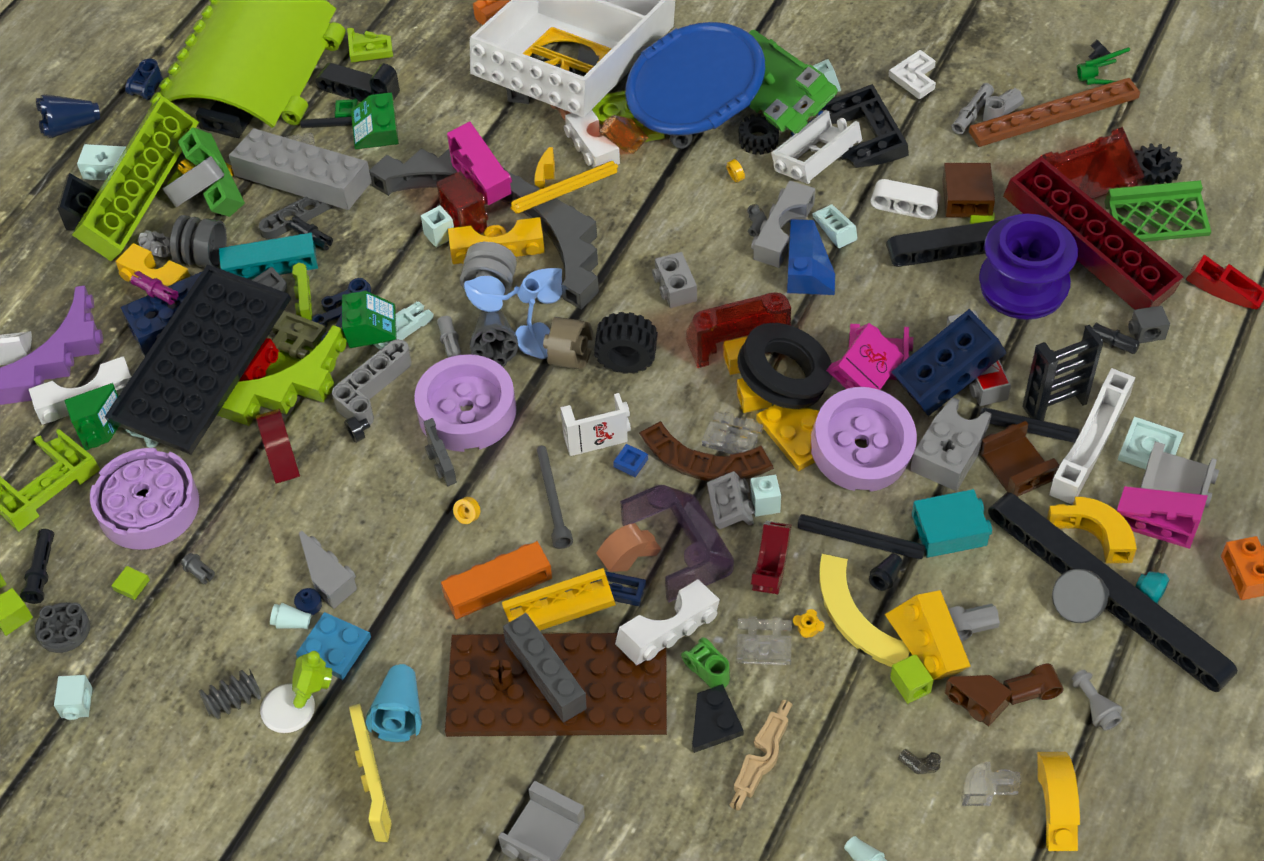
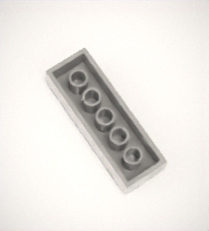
(300, 168)

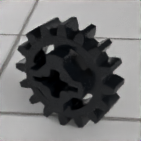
(1158, 164)

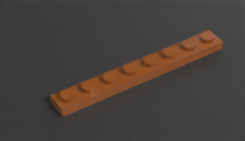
(1054, 112)

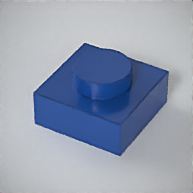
(630, 460)

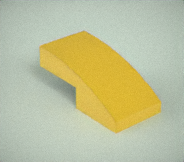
(545, 168)

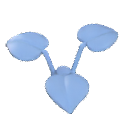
(543, 284)

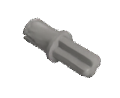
(448, 336)

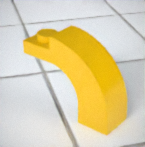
(1102, 522)
(1061, 800)

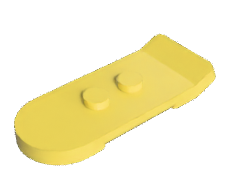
(379, 814)

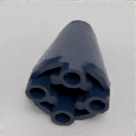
(64, 114)

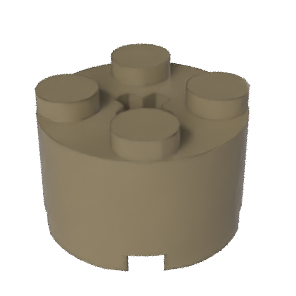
(568, 343)

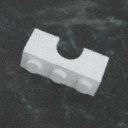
(584, 134)

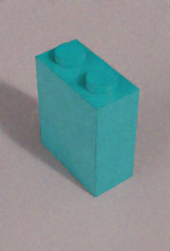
(951, 523)

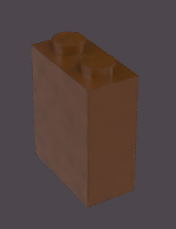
(968, 189)

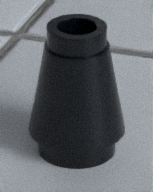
(885, 573)

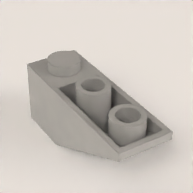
(328, 576)

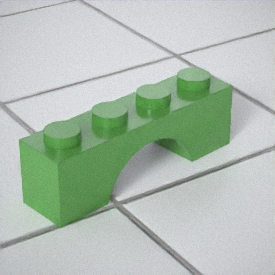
(223, 194)

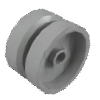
(489, 260)

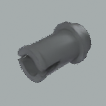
(193, 564)

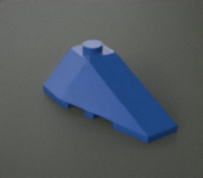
(808, 261)

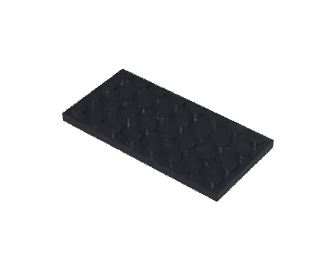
(198, 359)

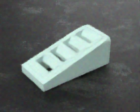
(838, 227)

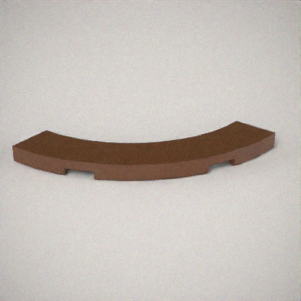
(700, 464)

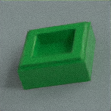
(344, 107)

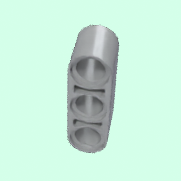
(193, 181)

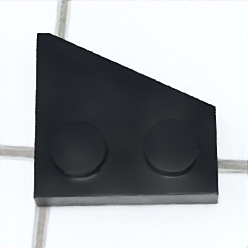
(714, 719)

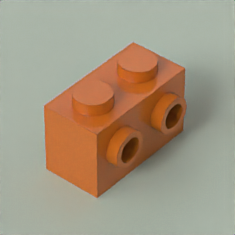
(1245, 566)

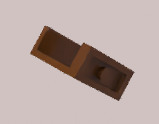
(1016, 460)

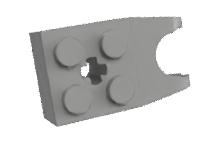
(950, 446)

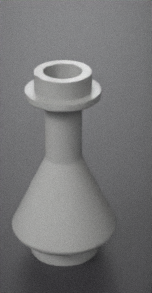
(1103, 711)

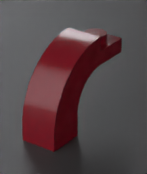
(277, 446)
(772, 557)

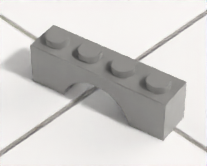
(772, 242)

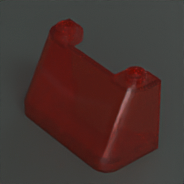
(1099, 164)
(732, 322)

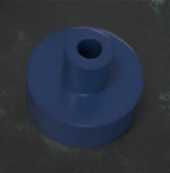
(308, 601)

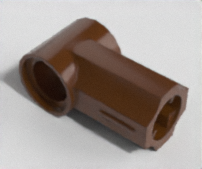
(1040, 683)

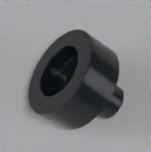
(1099, 50)
(356, 428)

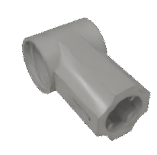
(1002, 105)
(974, 619)

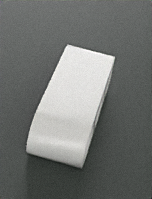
(905, 199)

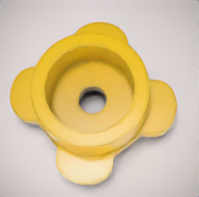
(808, 630)

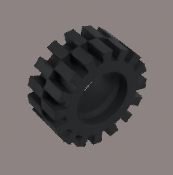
(758, 143)

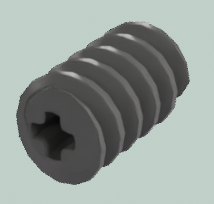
(230, 694)

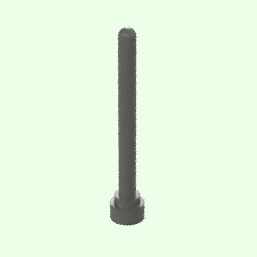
(561, 535)

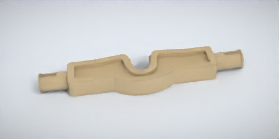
(756, 766)

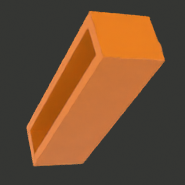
(496, 580)

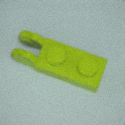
(302, 291)

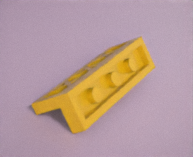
(562, 605)

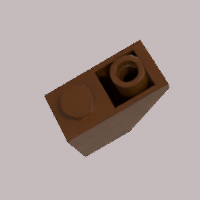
(979, 695)

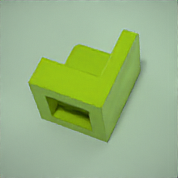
(911, 678)

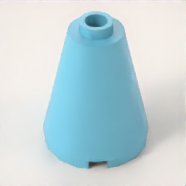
(396, 707)

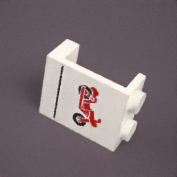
(596, 431)

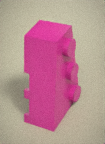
(1163, 514)

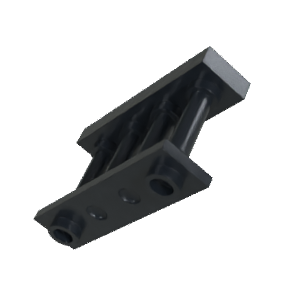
(1045, 368)

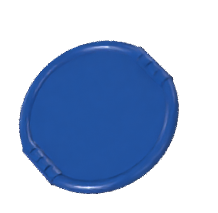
(695, 78)

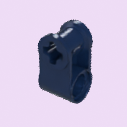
(144, 79)

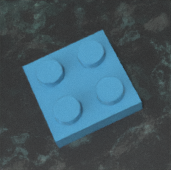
(336, 643)

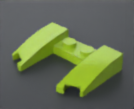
(71, 464)

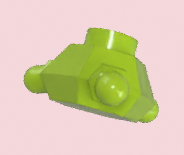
(309, 677)

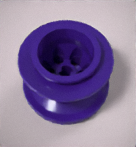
(1027, 266)

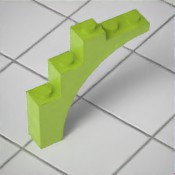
(279, 391)

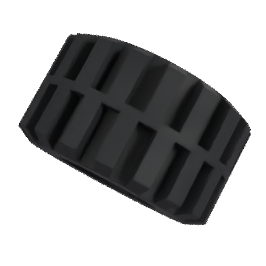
(625, 342)

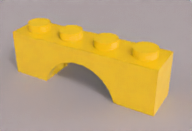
(522, 240)

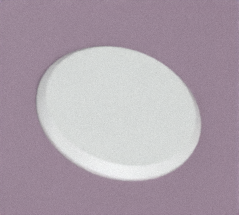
(280, 713)

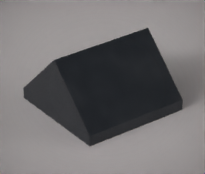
(75, 201)

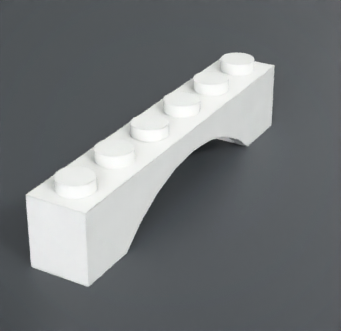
(1089, 444)

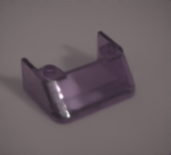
(706, 557)

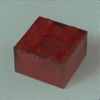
(463, 202)

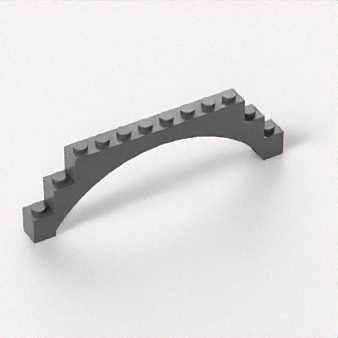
(563, 224)

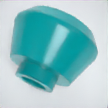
(1153, 585)

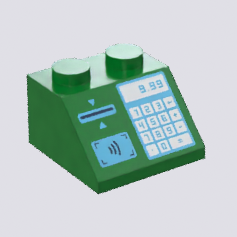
(375, 122)
(368, 319)
(88, 415)

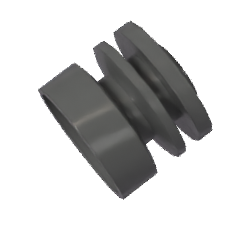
(197, 241)

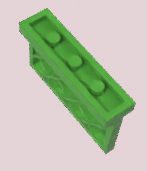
(1150, 195)

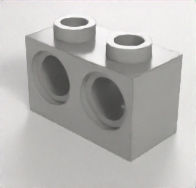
(675, 280)

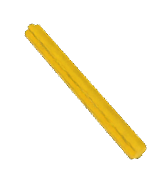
(564, 187)

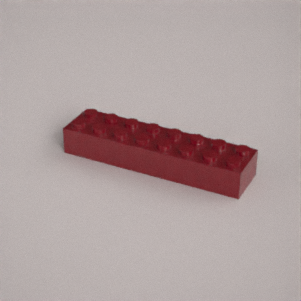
(1102, 241)

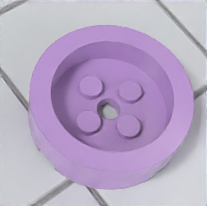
(466, 382)
(868, 416)
(150, 520)

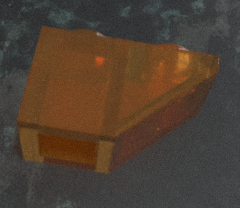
(623, 133)

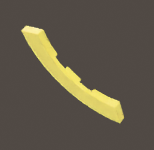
(850, 620)

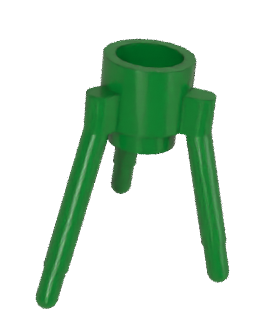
(1089, 70)

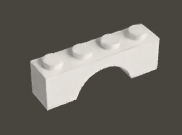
(50, 397)
(645, 637)

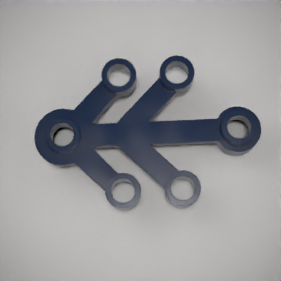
(332, 312)

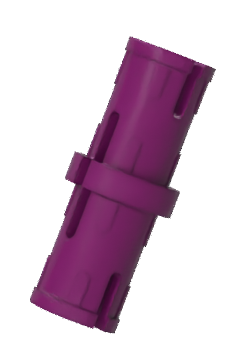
(154, 287)

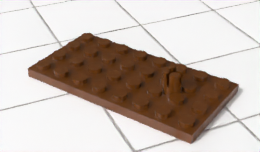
(498, 698)

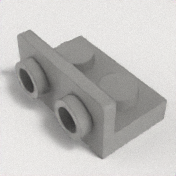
(730, 500)

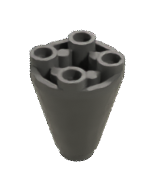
(494, 338)

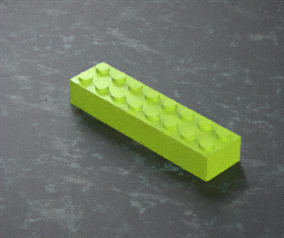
(134, 179)

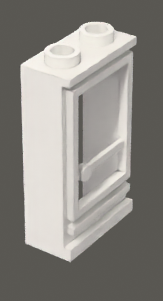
(820, 129)

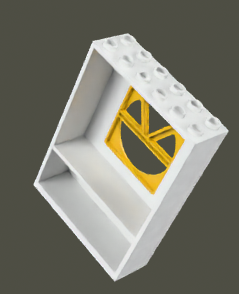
(609, 27)

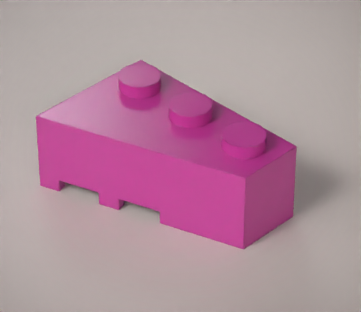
(478, 163)

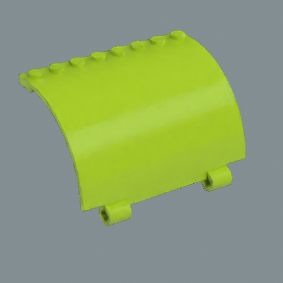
(254, 56)

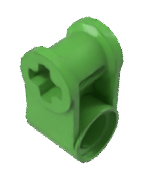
(706, 659)

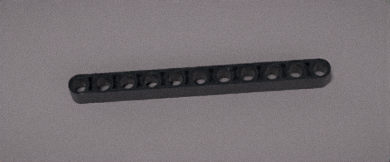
(1124, 599)

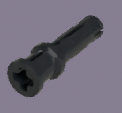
(37, 575)

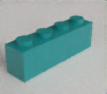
(280, 253)

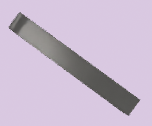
(296, 209)

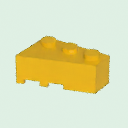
(930, 634)

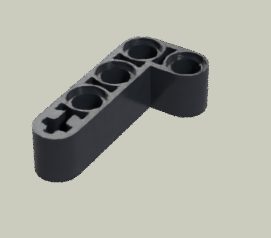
(358, 84)

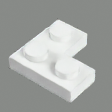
(911, 74)

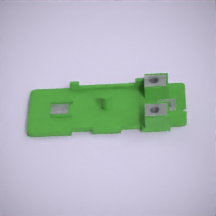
(788, 87)

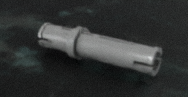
(962, 122)

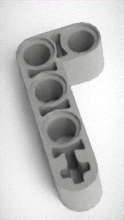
(355, 391)

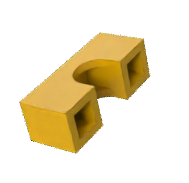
(140, 259)
(747, 397)

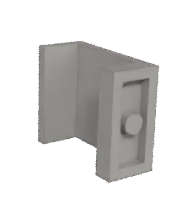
(1178, 474)
(543, 826)

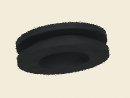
(773, 385)

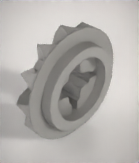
(156, 243)

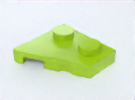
(368, 46)

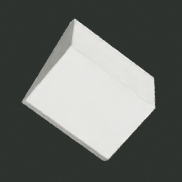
(14, 347)

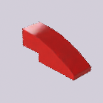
(1226, 283)

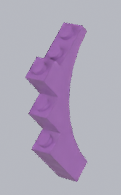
(54, 358)

